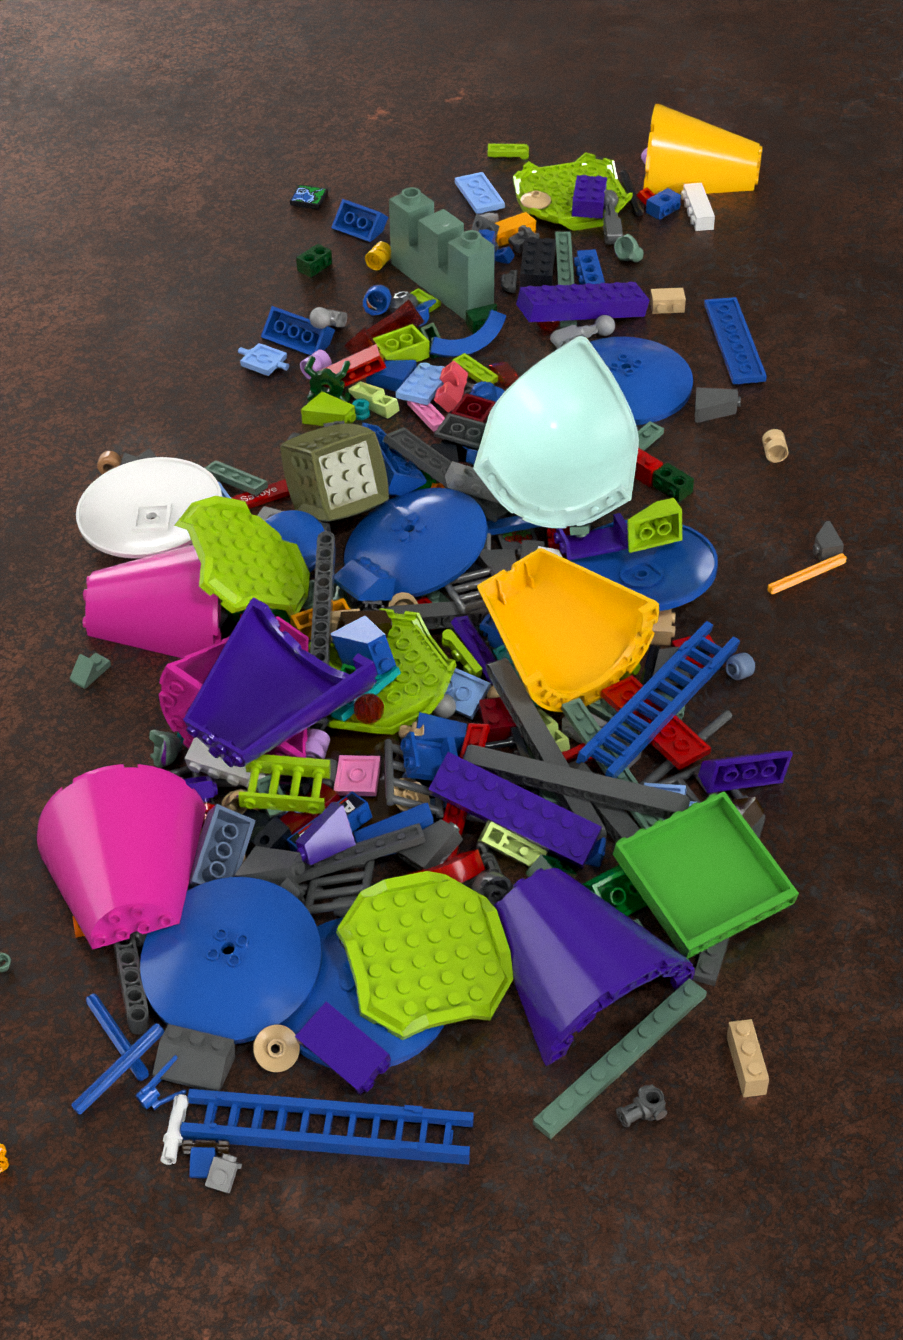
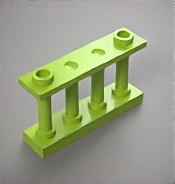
(290, 766)

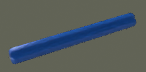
(115, 1034)
(117, 1068)

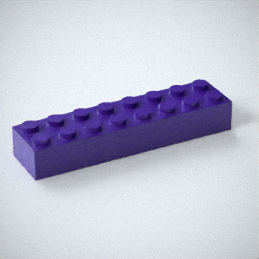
(582, 301)
(515, 809)

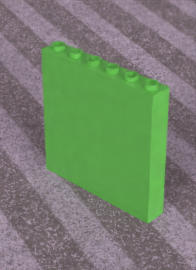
(704, 874)

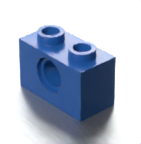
(663, 203)

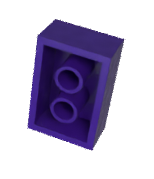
(589, 196)

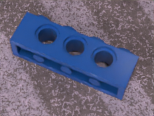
(588, 267)

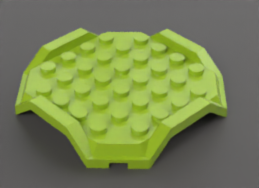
(559, 184)
(244, 557)
(419, 686)
(425, 953)

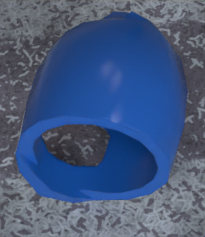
(378, 298)

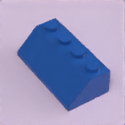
(296, 332)

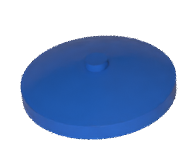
(299, 529)

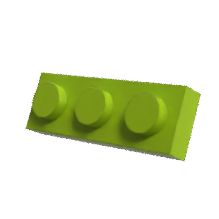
(475, 369)

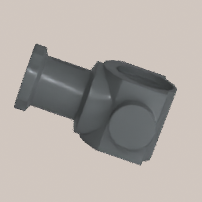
(642, 1108)

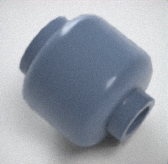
(740, 666)

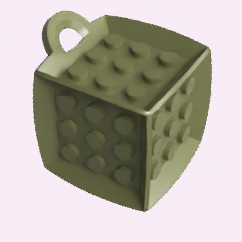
(335, 471)

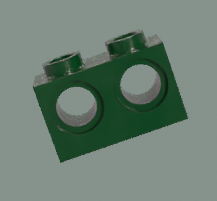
(314, 260)
(672, 482)

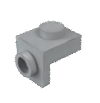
(223, 1172)

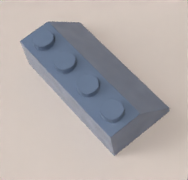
(220, 845)

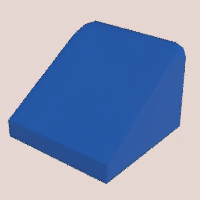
(504, 255)
(597, 854)
(201, 1161)

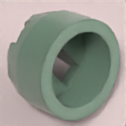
(3, 956)

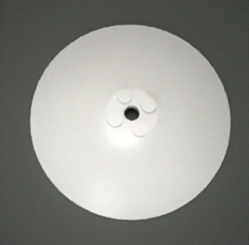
(120, 504)

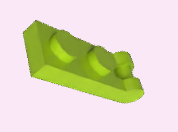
(508, 150)
(461, 653)

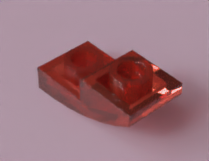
(505, 373)

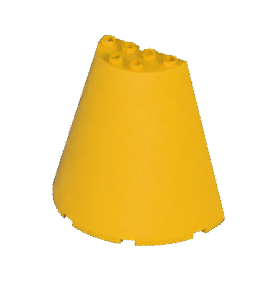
(694, 151)
(567, 627)

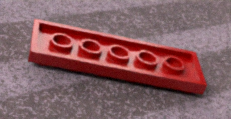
(675, 740)

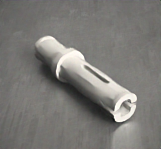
(173, 1138)

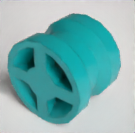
(361, 409)

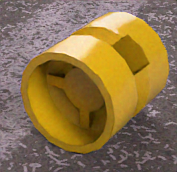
(378, 256)

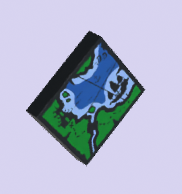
(308, 196)

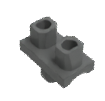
(518, 239)

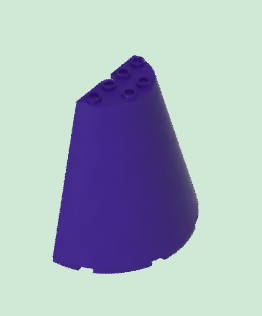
(267, 690)
(576, 956)

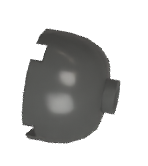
(492, 886)

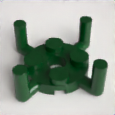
(327, 377)

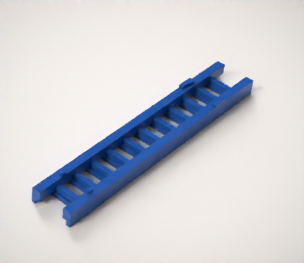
(671, 708)
(326, 1142)

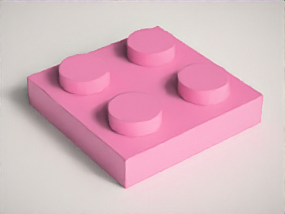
(357, 775)

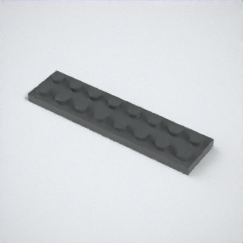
(436, 466)

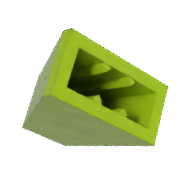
(327, 409)

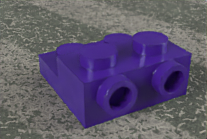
(204, 786)

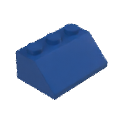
(359, 221)
(365, 580)

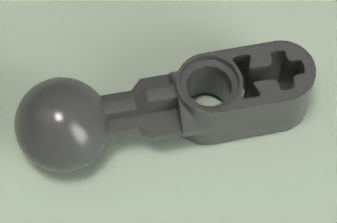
(611, 223)

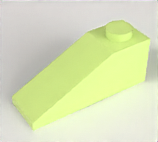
(510, 844)

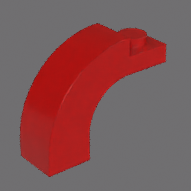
(461, 867)

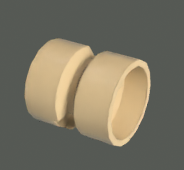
(775, 445)

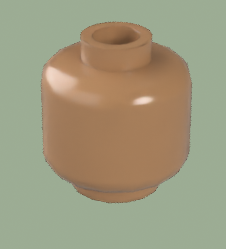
(108, 461)

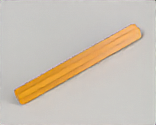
(806, 573)

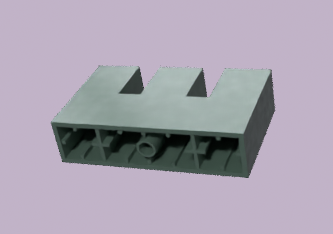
(439, 254)

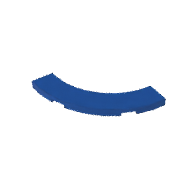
(470, 344)

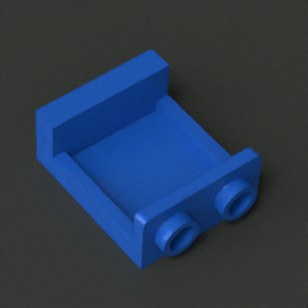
(423, 757)

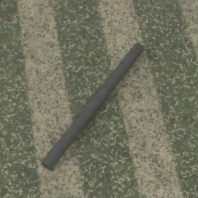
(709, 730)

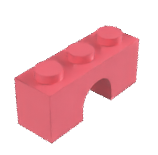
(454, 382)

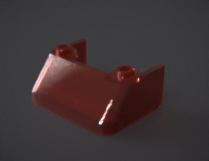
(402, 317)

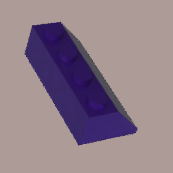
(744, 771)

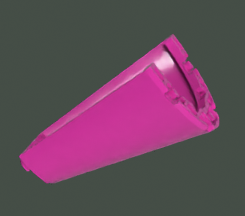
(153, 604)
(122, 849)

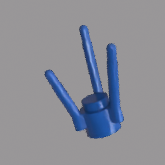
(148, 1095)

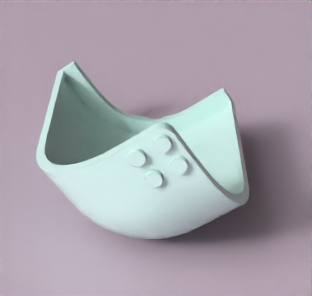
(561, 441)

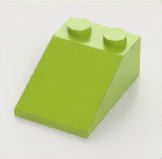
(403, 344)
(655, 526)

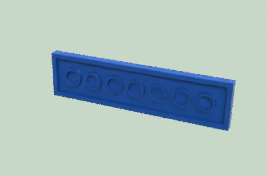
(735, 341)

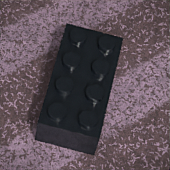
(537, 262)

